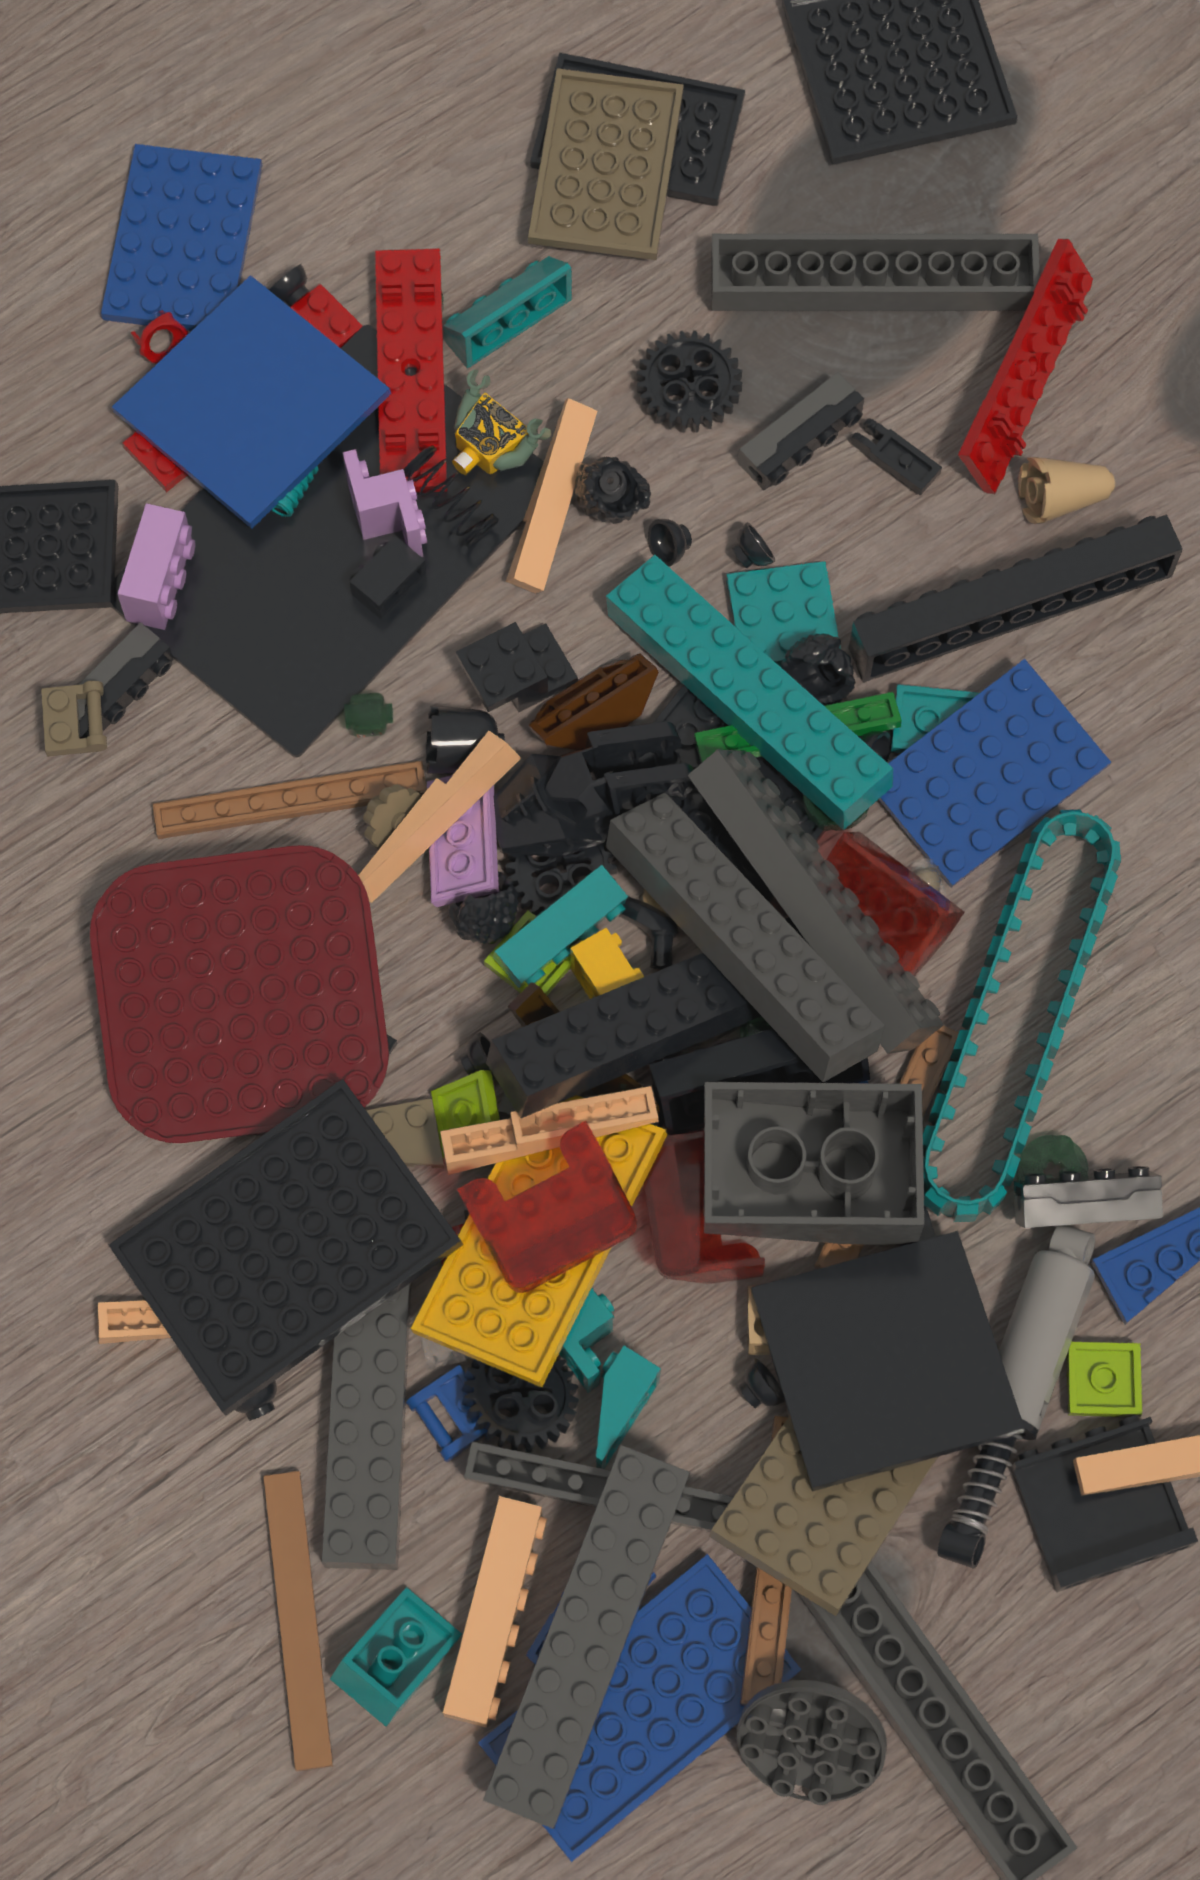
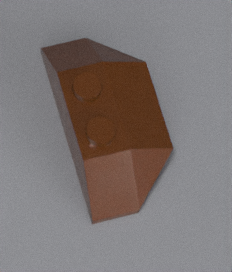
(600, 701)

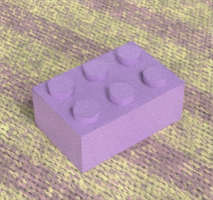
(156, 567)

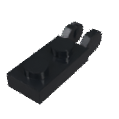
(897, 456)

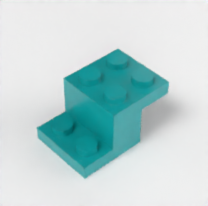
(590, 1327)

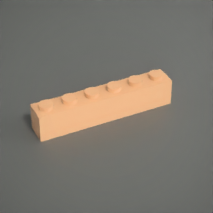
(493, 1612)

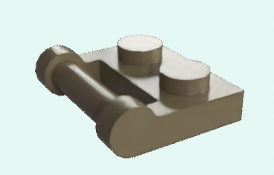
(62, 719)

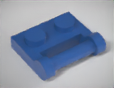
(449, 1393)

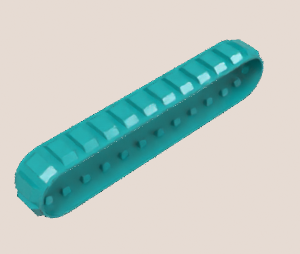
(1099, 835)

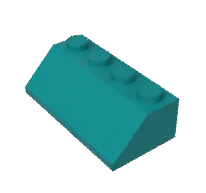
(509, 310)

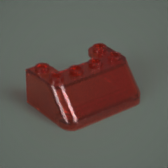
(556, 1220)
(677, 1220)

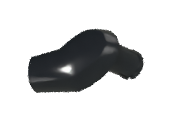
(657, 925)

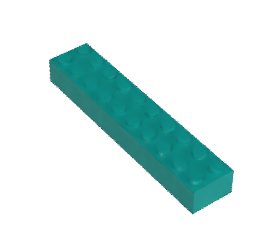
(750, 692)

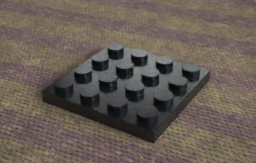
(58, 546)

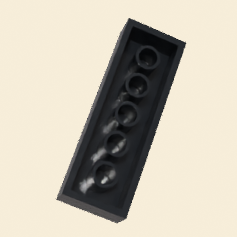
(753, 1058)

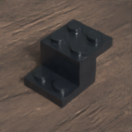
(516, 667)

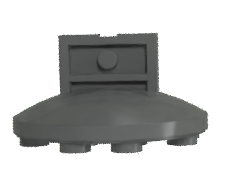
(812, 1739)

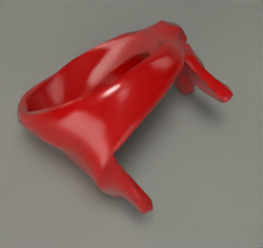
(164, 321)

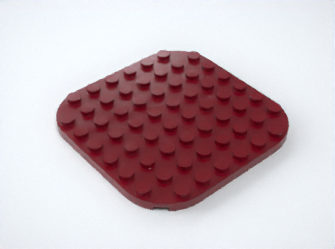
(236, 990)

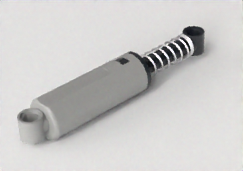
(1032, 1359)

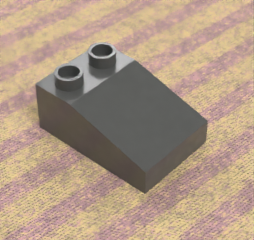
(814, 1161)

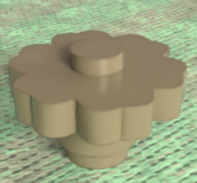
(387, 812)

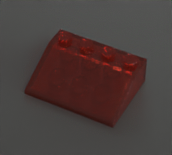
(903, 905)

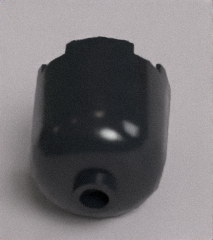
(455, 736)

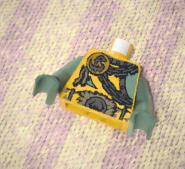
(490, 433)

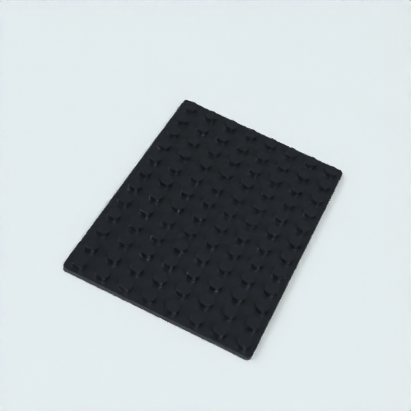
(273, 605)

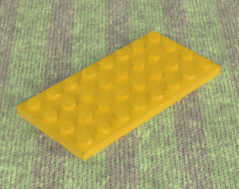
(512, 1330)

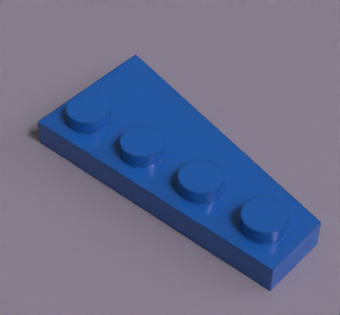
(1149, 1264)

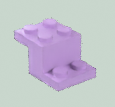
(384, 503)

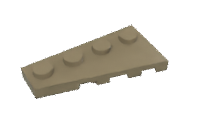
(411, 1132)

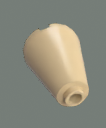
(1061, 487)

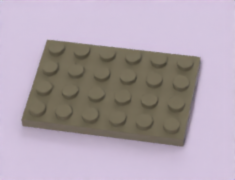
(606, 164)
(810, 1537)

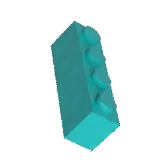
(560, 926)

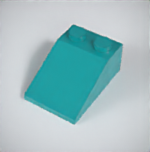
(626, 1389)
(395, 1656)

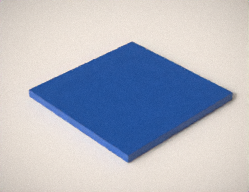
(251, 401)

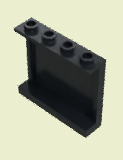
(1103, 1530)

